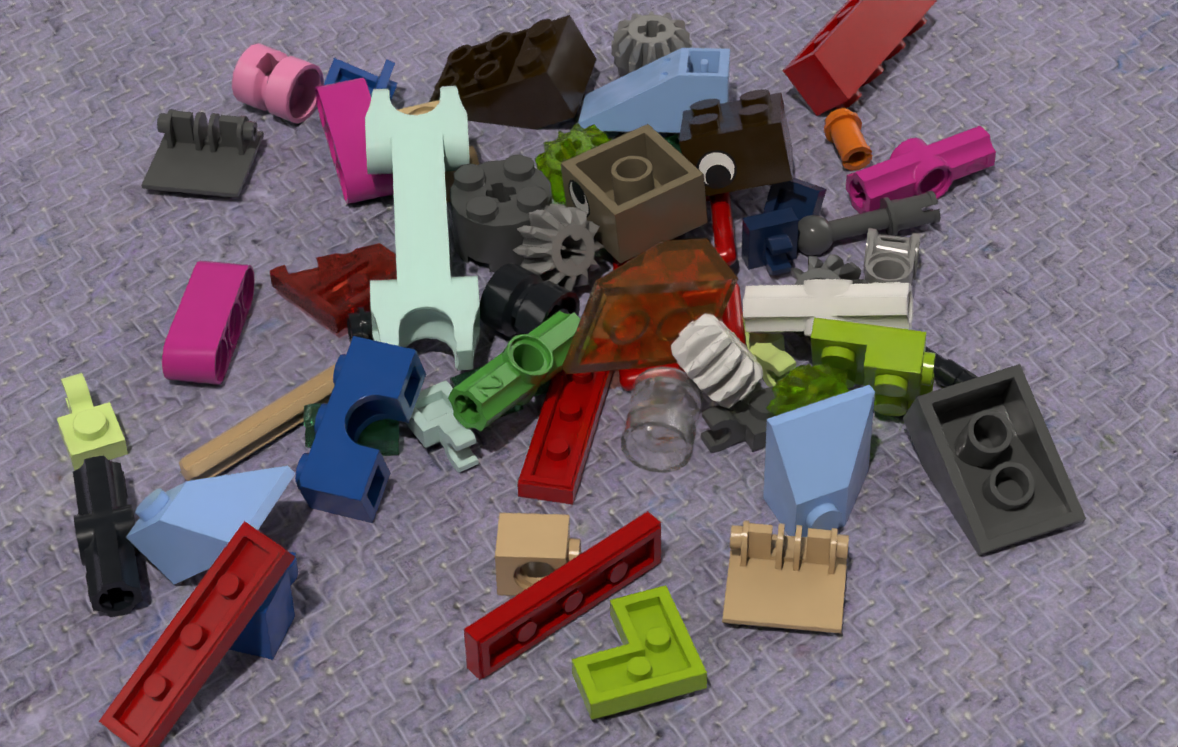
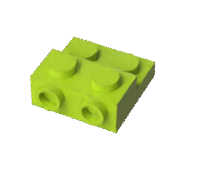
(879, 356)

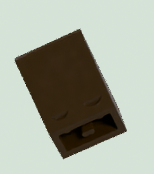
(522, 76)

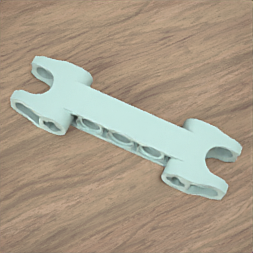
(424, 296)

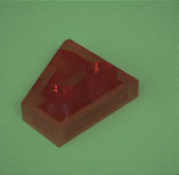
(337, 283)

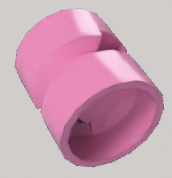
(276, 83)

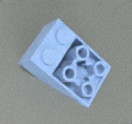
(659, 92)

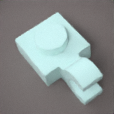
(434, 423)

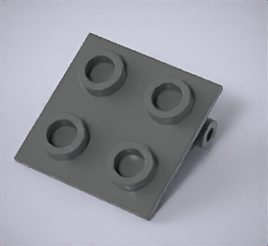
(203, 155)

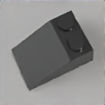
(993, 460)

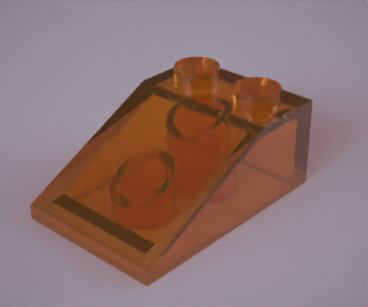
(646, 304)

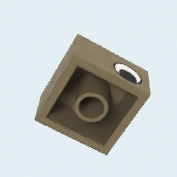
(636, 192)

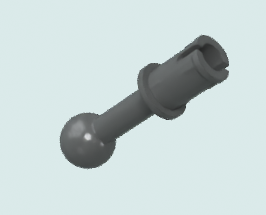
(818, 233)

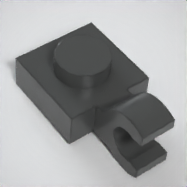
(741, 422)

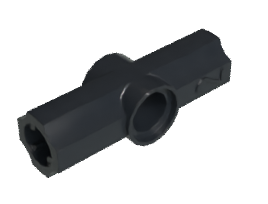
(101, 536)

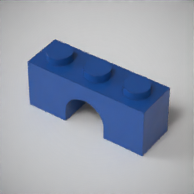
(370, 385)

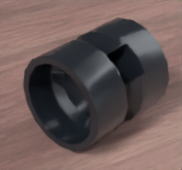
(521, 301)

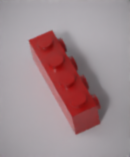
(851, 50)

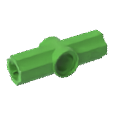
(515, 373)

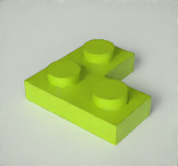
(650, 665)

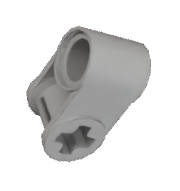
(891, 257)

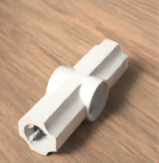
(793, 307)

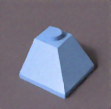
(818, 460)
(195, 521)

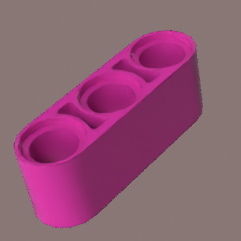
(342, 116)
(208, 322)

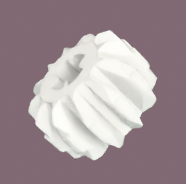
(717, 360)

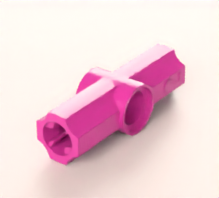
(921, 168)

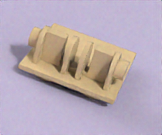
(786, 578)

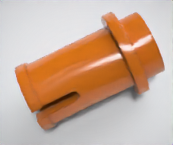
(843, 130)

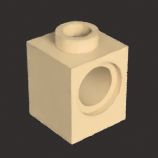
(531, 549)

